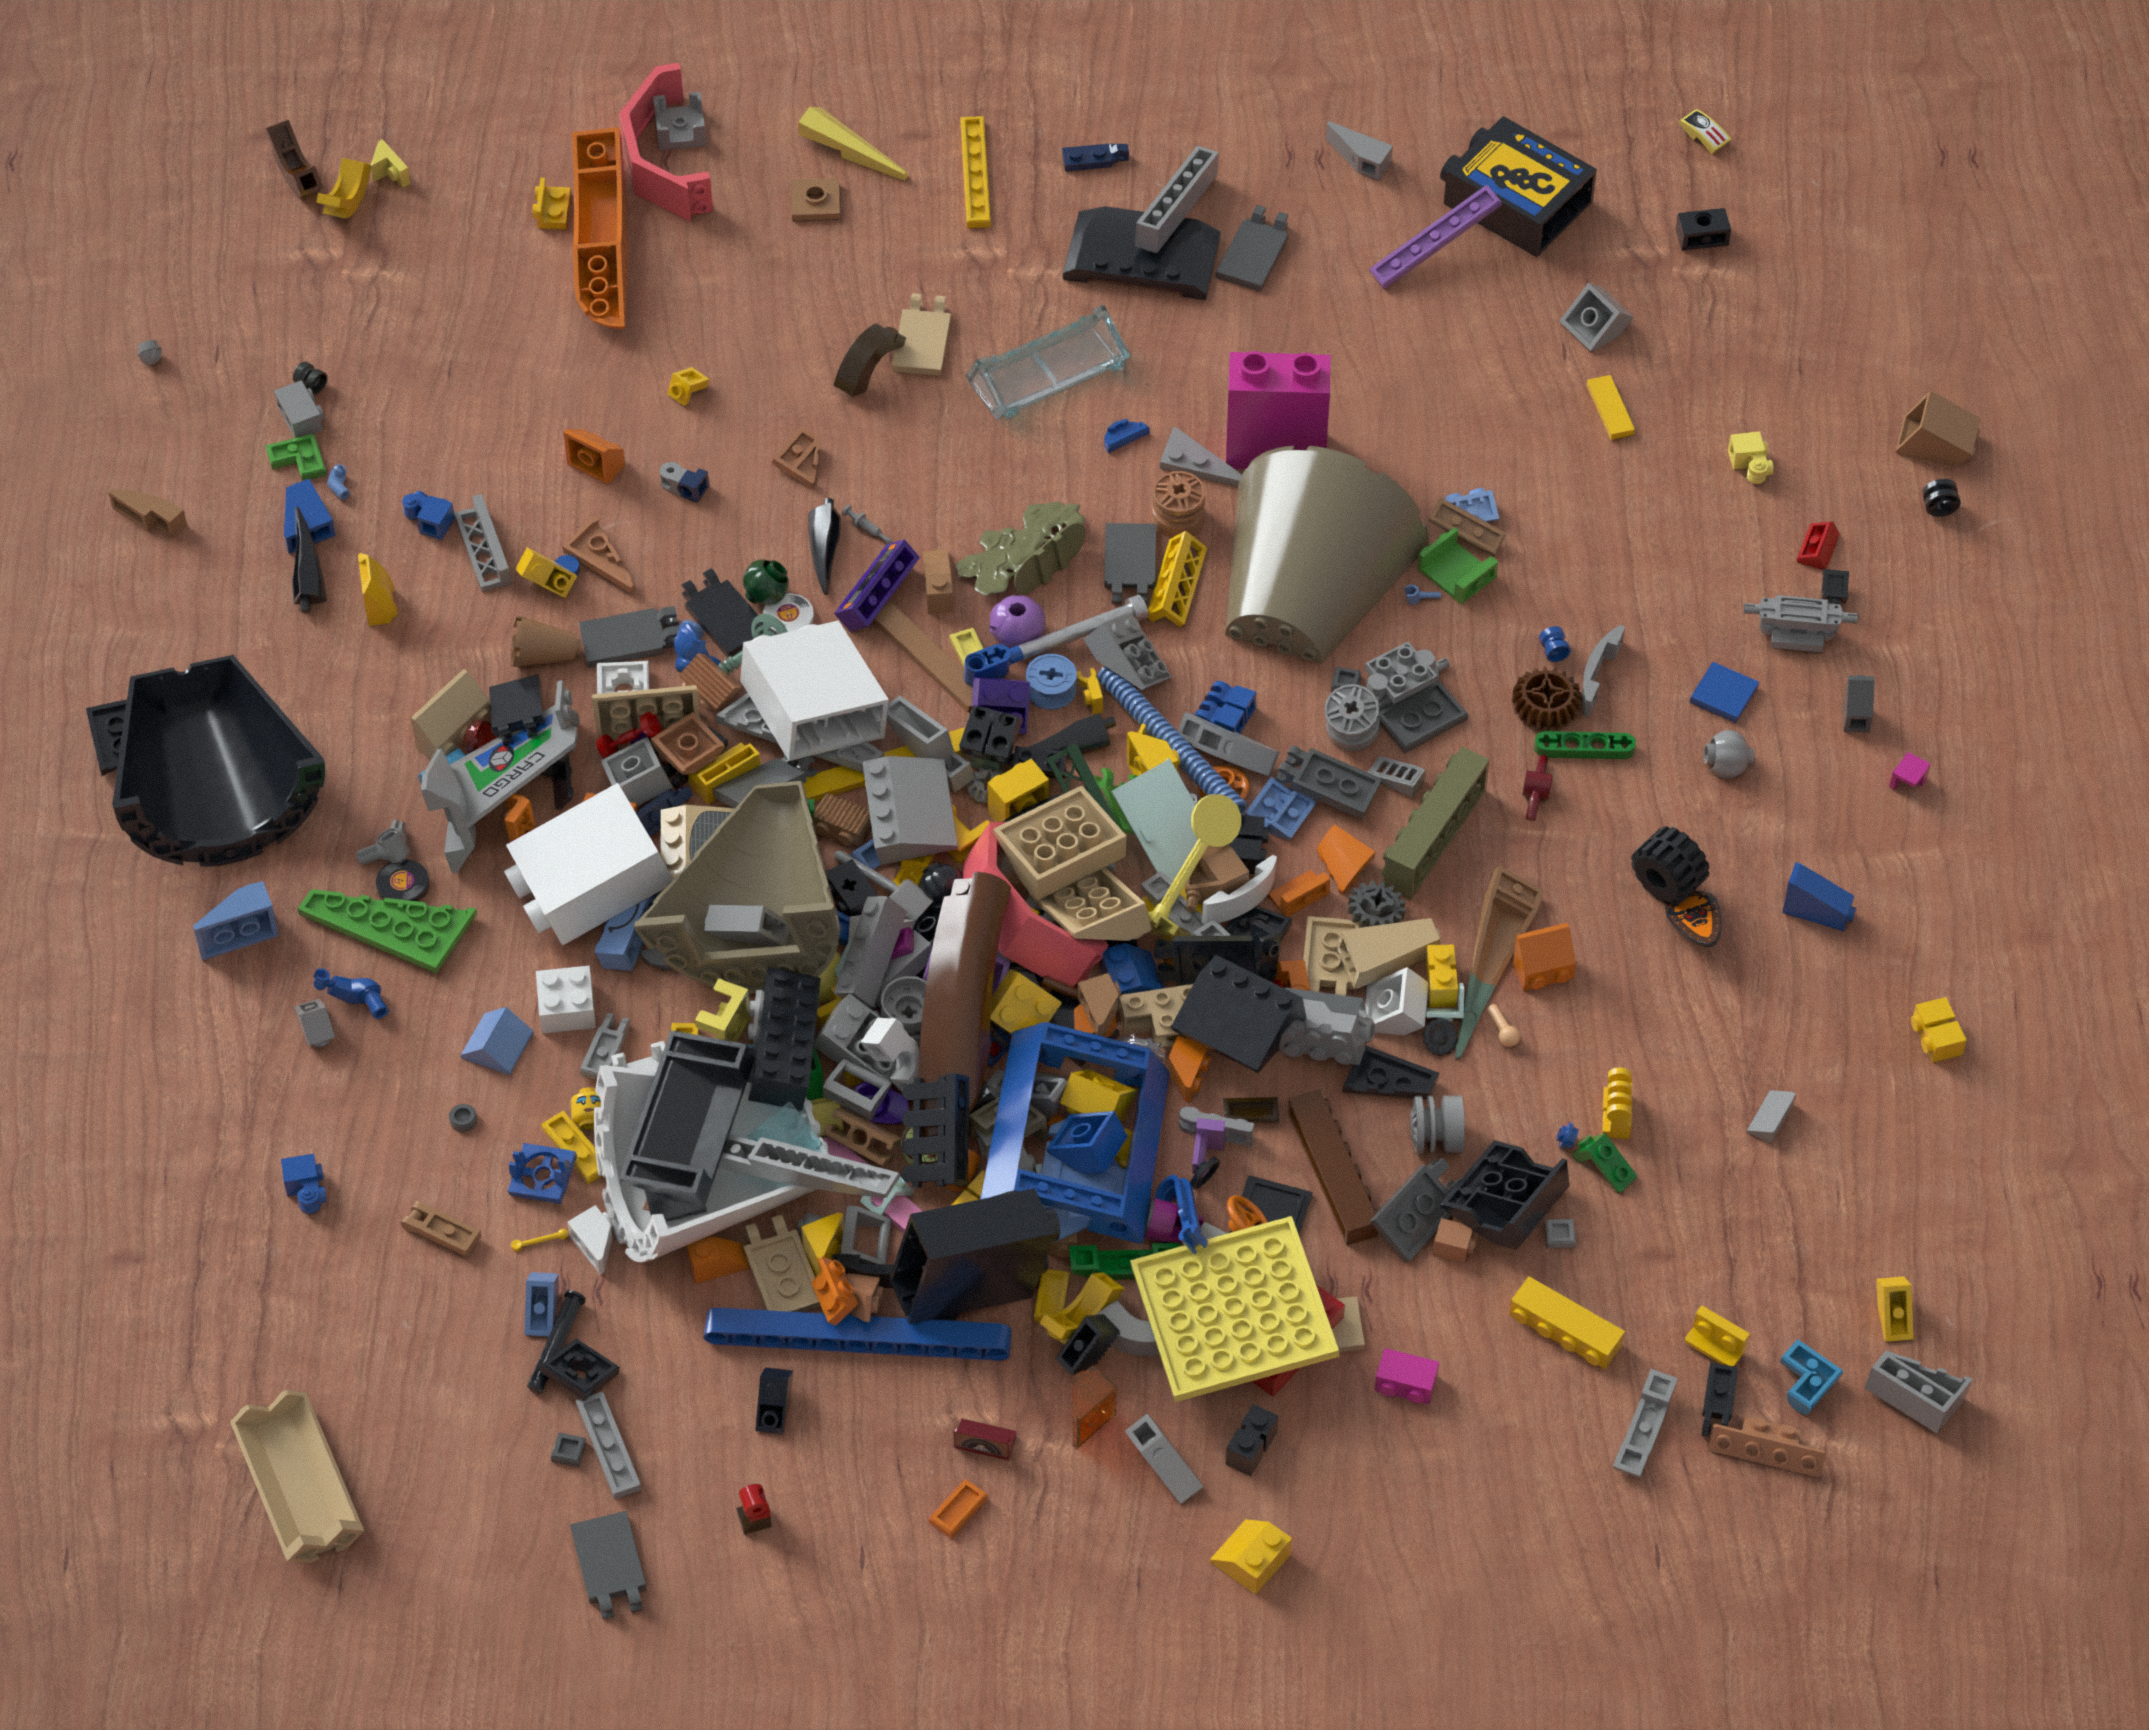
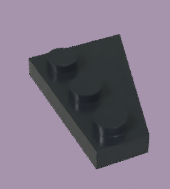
(1389, 1076)

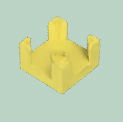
(731, 1017)

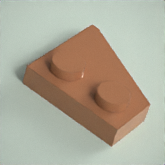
(800, 457)

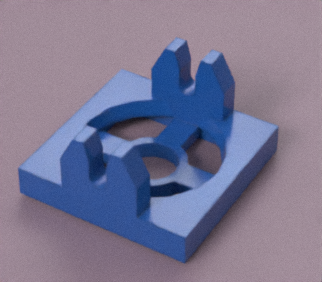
(554, 1194)

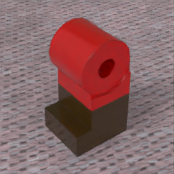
(755, 1510)

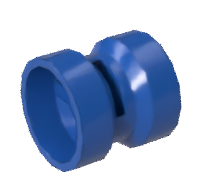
(1554, 643)

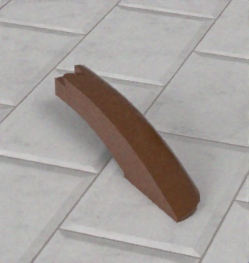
(961, 984)

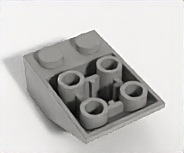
(1128, 652)
(843, 1033)

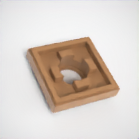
(821, 209)

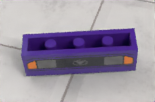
(877, 585)

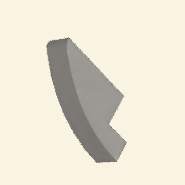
(928, 740)

